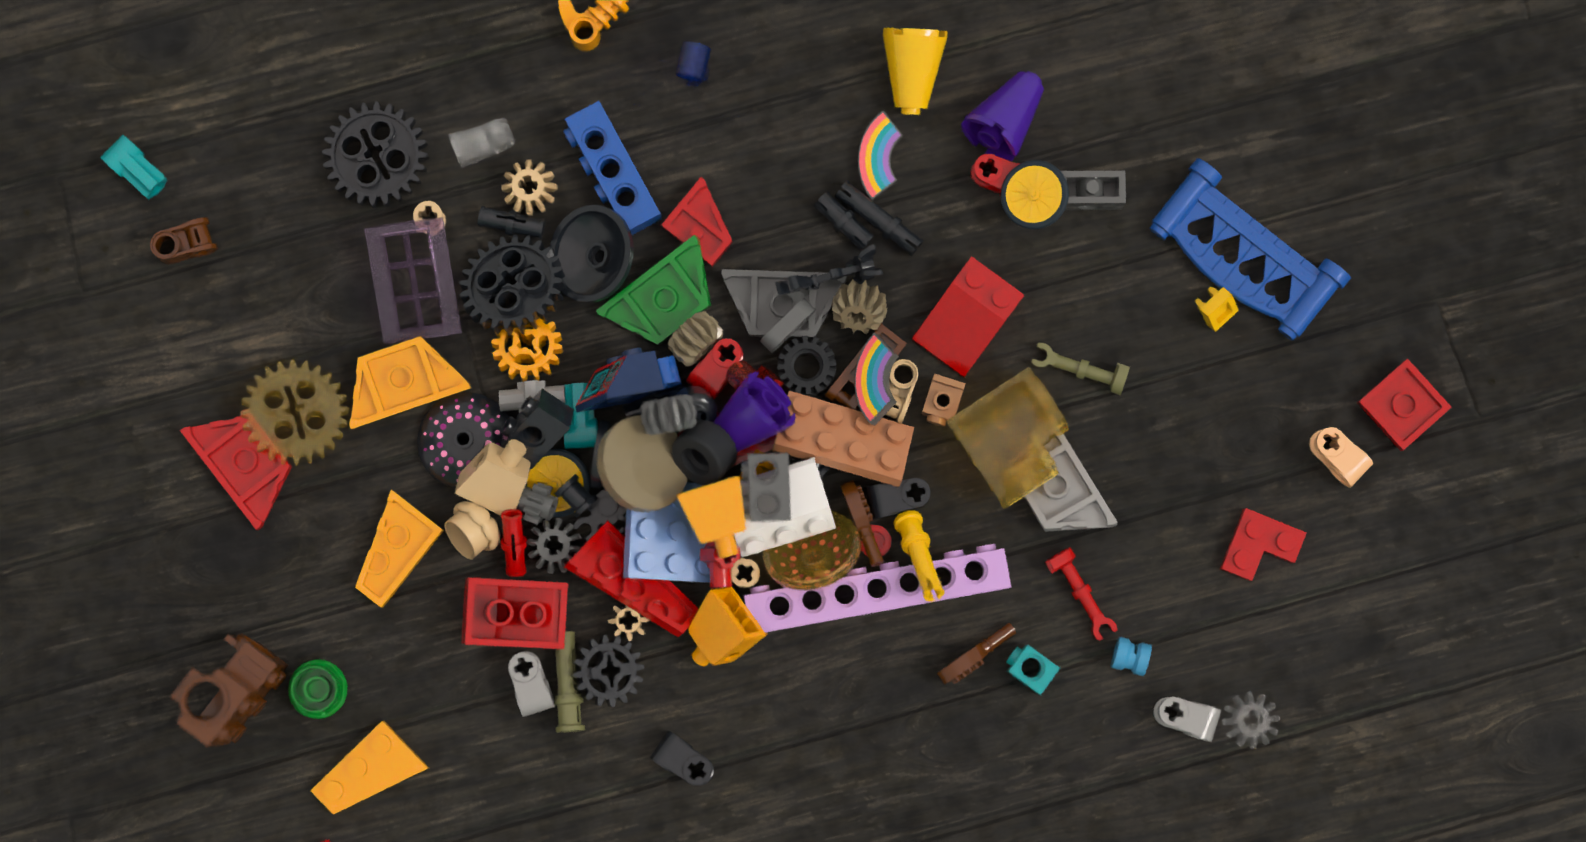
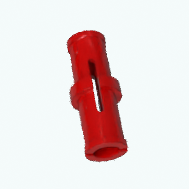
(513, 525)

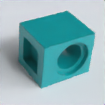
(1046, 671)

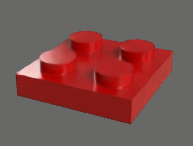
(1404, 405)

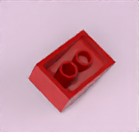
(968, 317)
(514, 613)

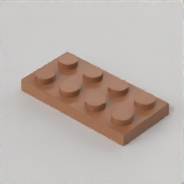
(845, 440)

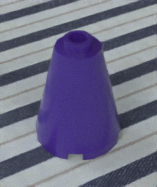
(1005, 116)
(755, 412)

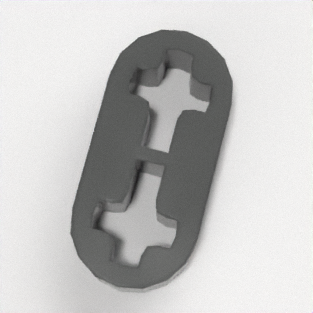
(788, 325)

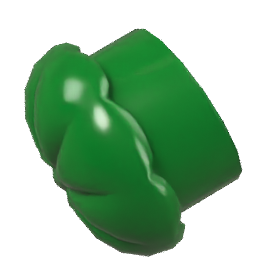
(317, 689)

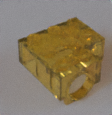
(1008, 435)

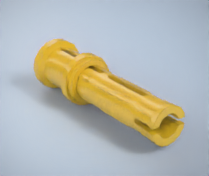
(916, 544)

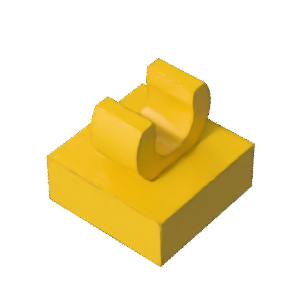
(1218, 308)

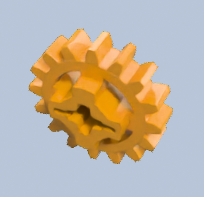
(517, 355)

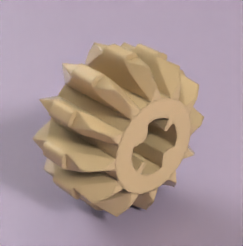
(518, 194)

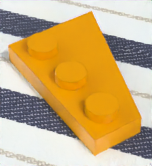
(398, 546)
(369, 768)

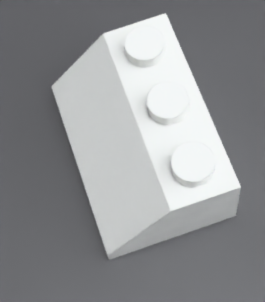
(808, 511)

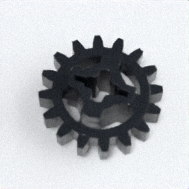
(610, 685)

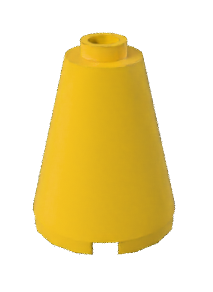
(913, 65)

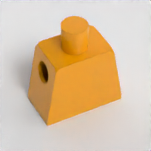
(716, 513)
(723, 628)

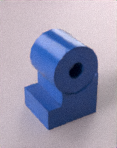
(669, 372)

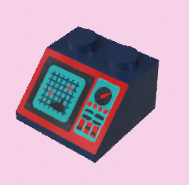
(622, 381)

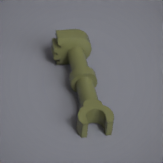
(1083, 369)

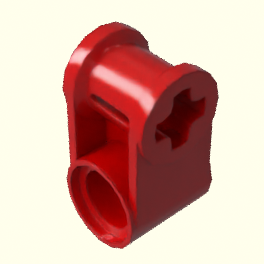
(999, 167)
(711, 371)

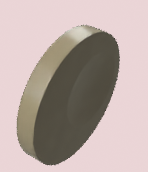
(639, 466)

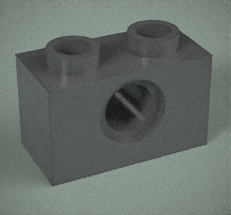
(1096, 190)

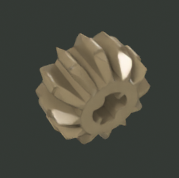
(859, 307)
(695, 338)

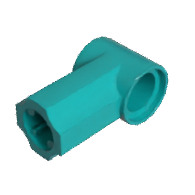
(129, 162)
(584, 424)

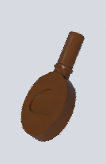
(861, 518)
(973, 657)

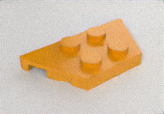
(401, 380)

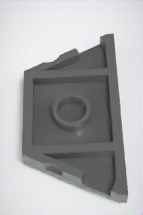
(762, 307)

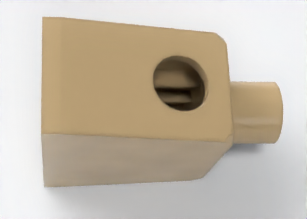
(495, 477)

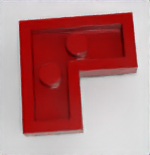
(1259, 535)

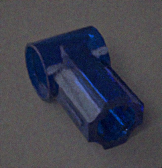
(693, 63)

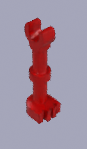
(1063, 561)

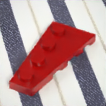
(602, 565)

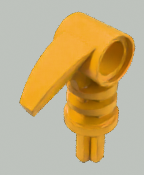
(595, 18)

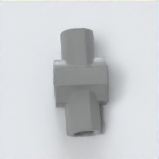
(513, 398)

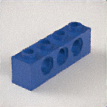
(595, 122)

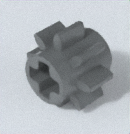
(538, 503)

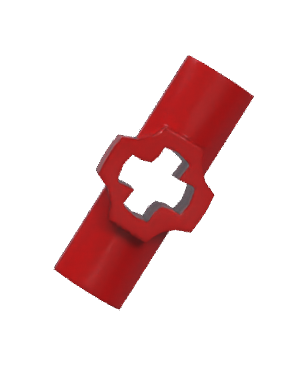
(719, 567)

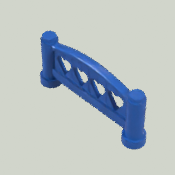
(1308, 285)

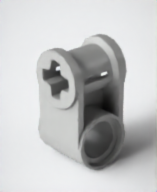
(531, 690)
(1191, 719)

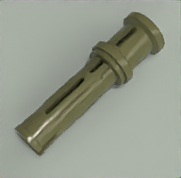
(568, 699)

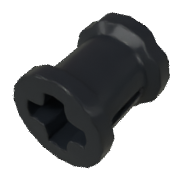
(576, 495)

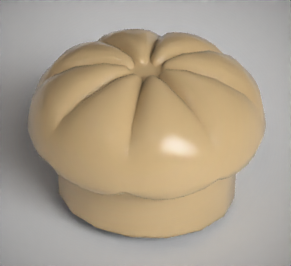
(472, 529)

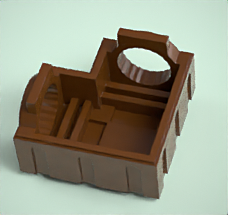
(242, 692)

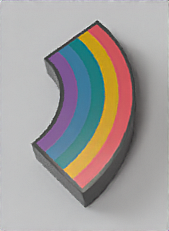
(875, 155)
(872, 379)

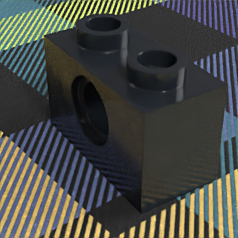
(547, 414)

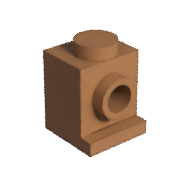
(942, 386)

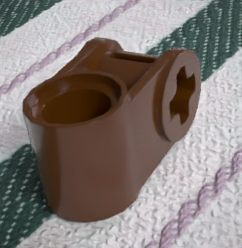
(186, 241)

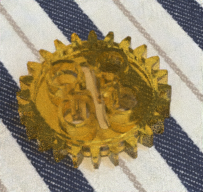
(266, 420)

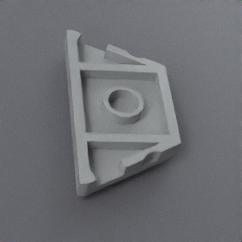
(1070, 497)

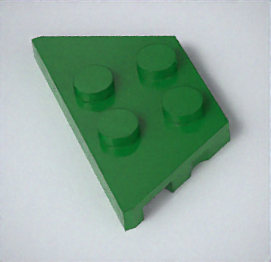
(663, 295)

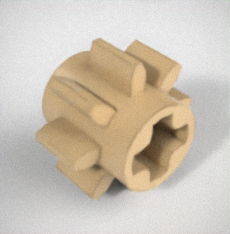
(623, 628)

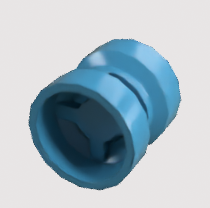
(1131, 656)

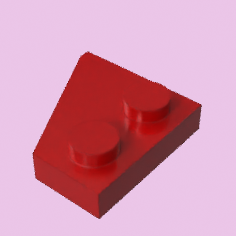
(700, 217)

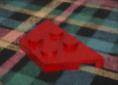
(239, 468)

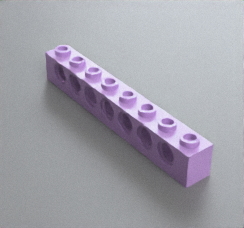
(994, 578)

